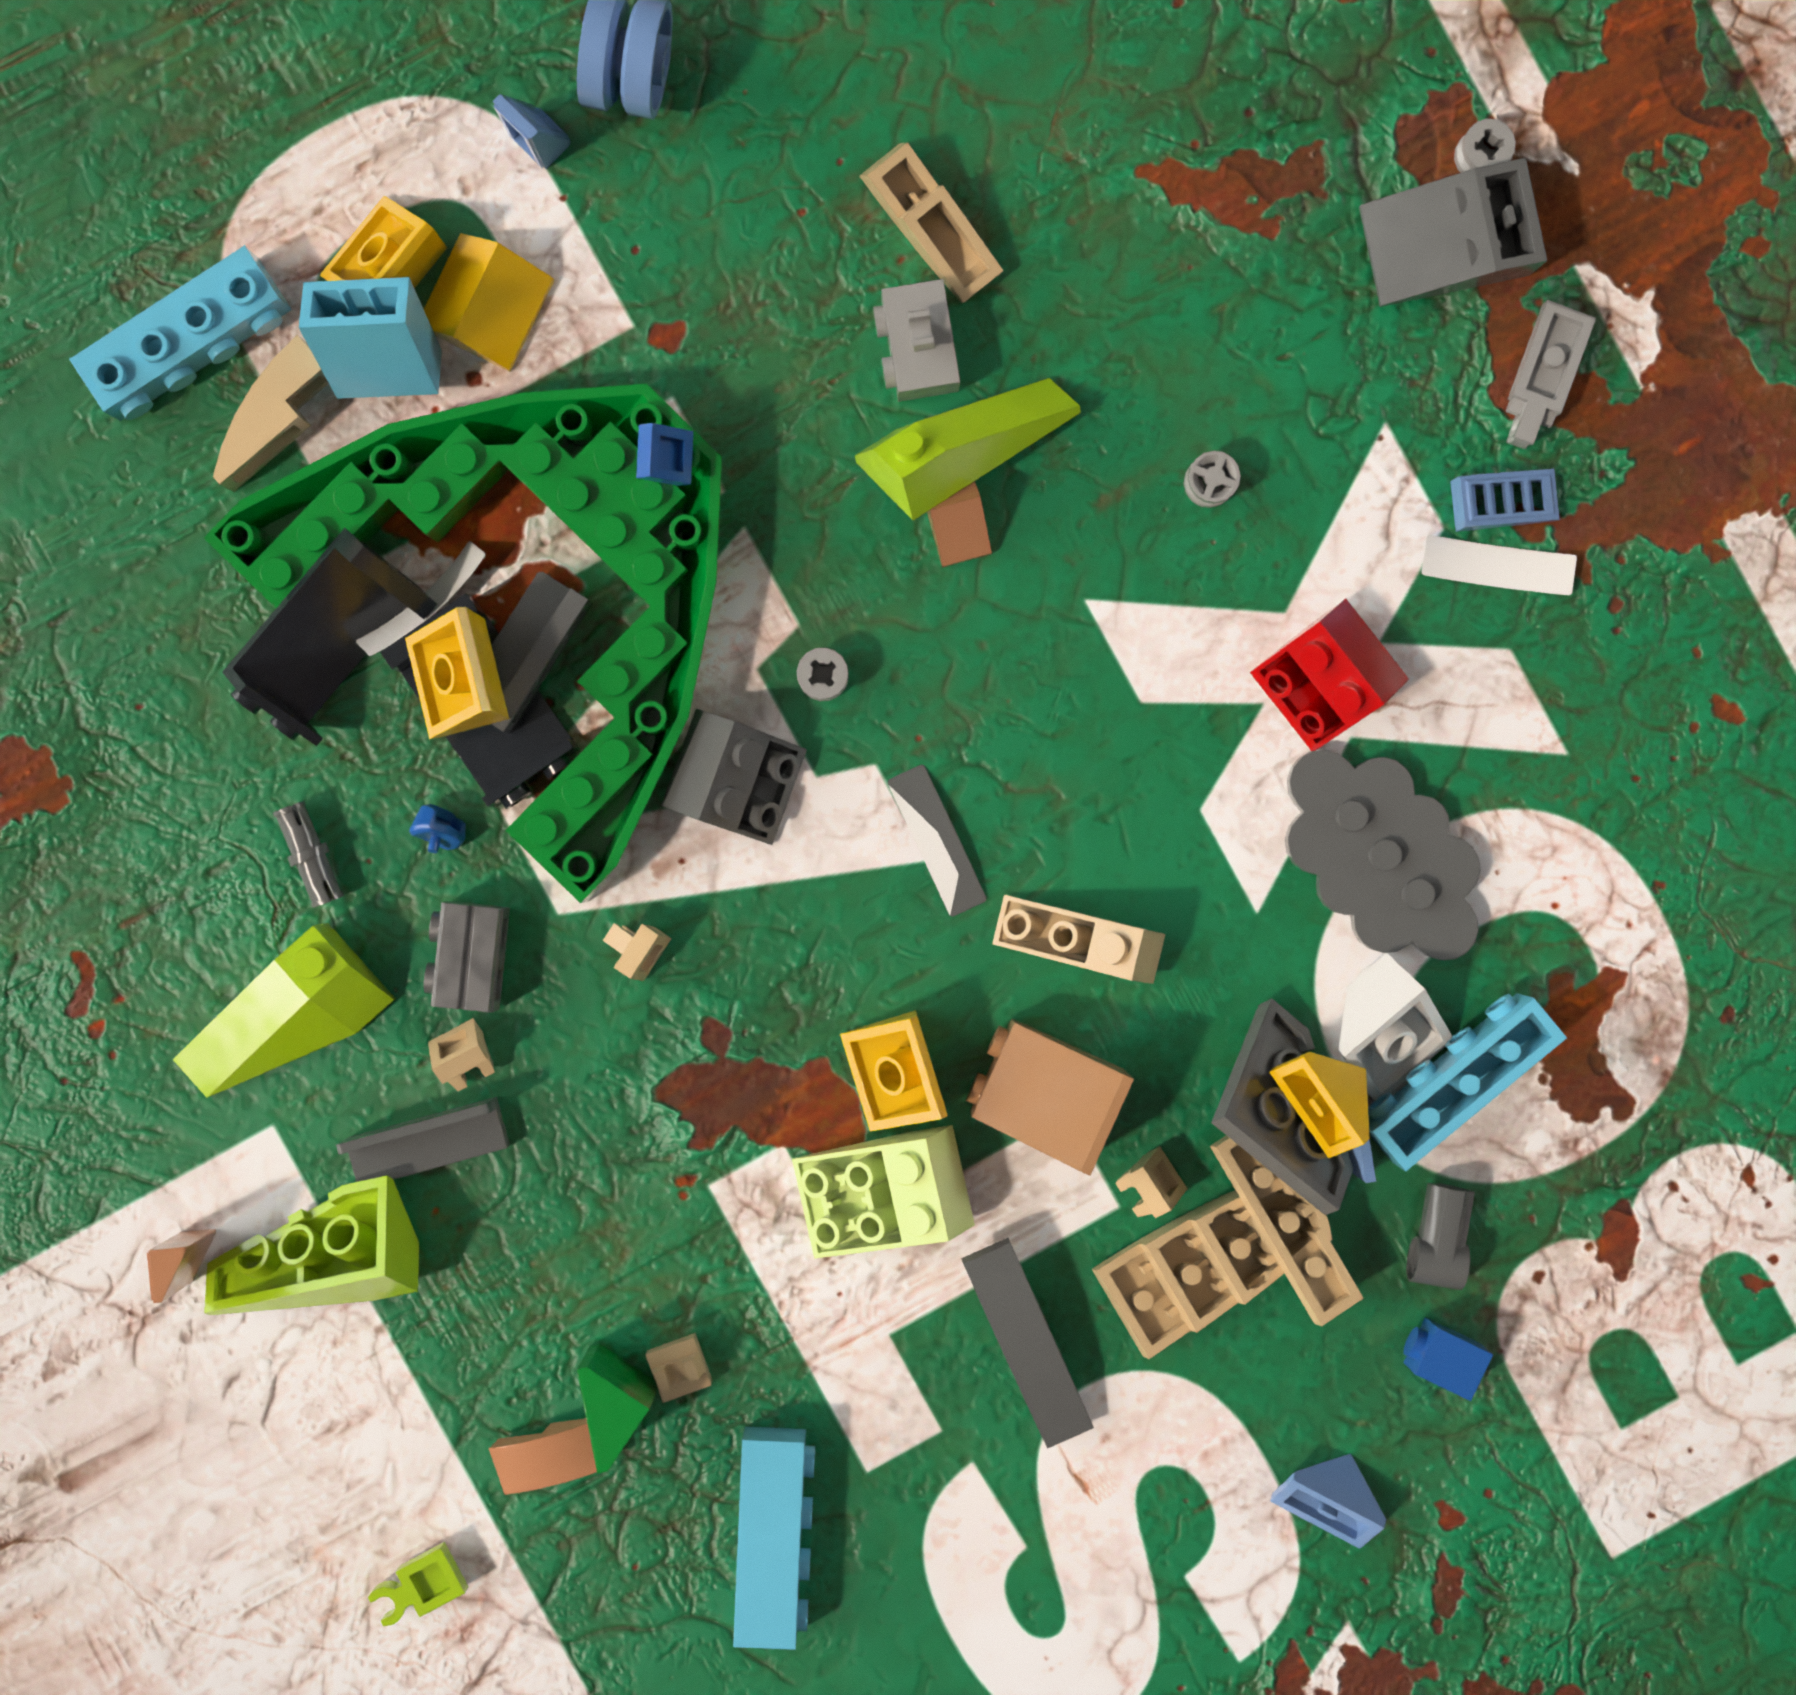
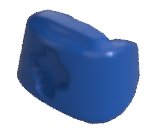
(438, 828)

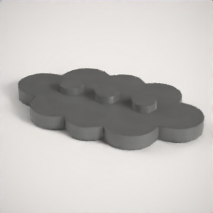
(1382, 855)

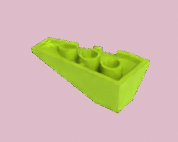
(952, 449)
(292, 1008)
(337, 1253)

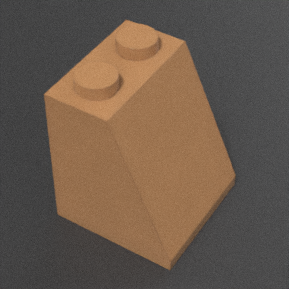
(1049, 1095)

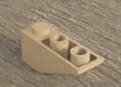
(1079, 939)

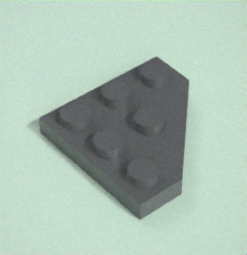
(1265, 1122)

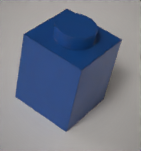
(1446, 1358)

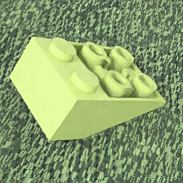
(884, 1193)

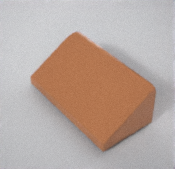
(176, 1262)

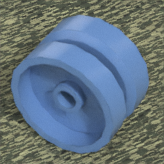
(624, 55)

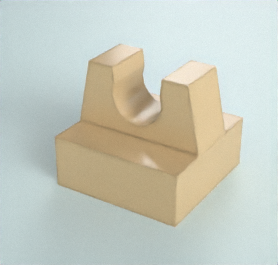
(638, 949)
(459, 1052)
(1155, 1182)
(679, 1367)

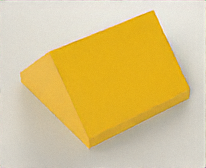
(387, 245)
(487, 300)
(456, 674)
(894, 1073)

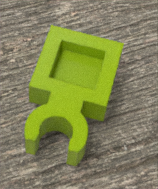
(424, 1582)

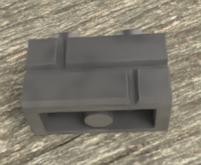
(468, 956)

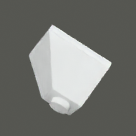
(1389, 1025)

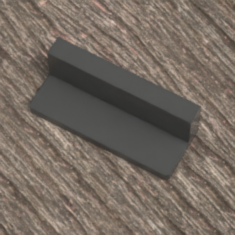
(534, 641)
(427, 1141)

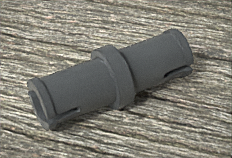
(308, 854)

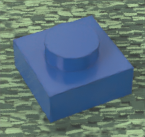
(664, 454)

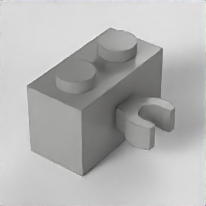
(918, 339)

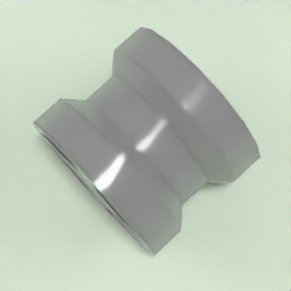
(1472, 152)
(1216, 470)
(827, 680)

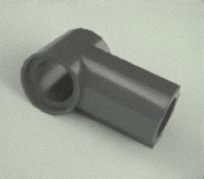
(1440, 1250)

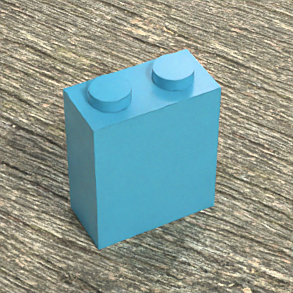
(371, 337)

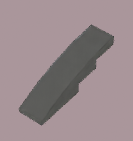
(1027, 1343)

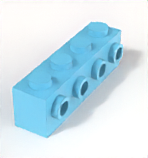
(181, 335)
(1463, 1079)

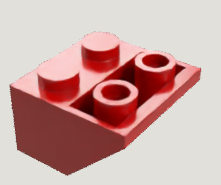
(1330, 676)

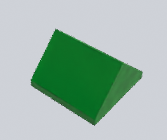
(614, 1401)

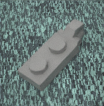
(1547, 370)

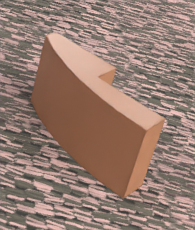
(544, 1458)

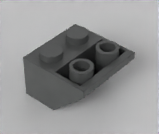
(733, 777)

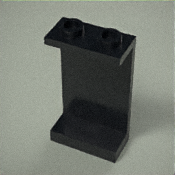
(313, 634)
(497, 759)

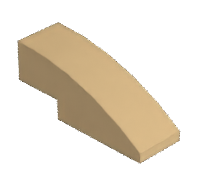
(931, 221)
(269, 414)

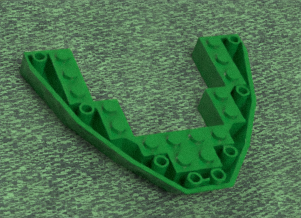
(582, 463)

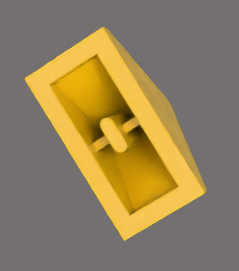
(1328, 1099)

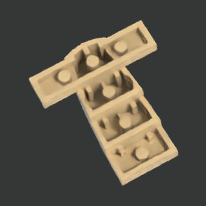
(1225, 1257)

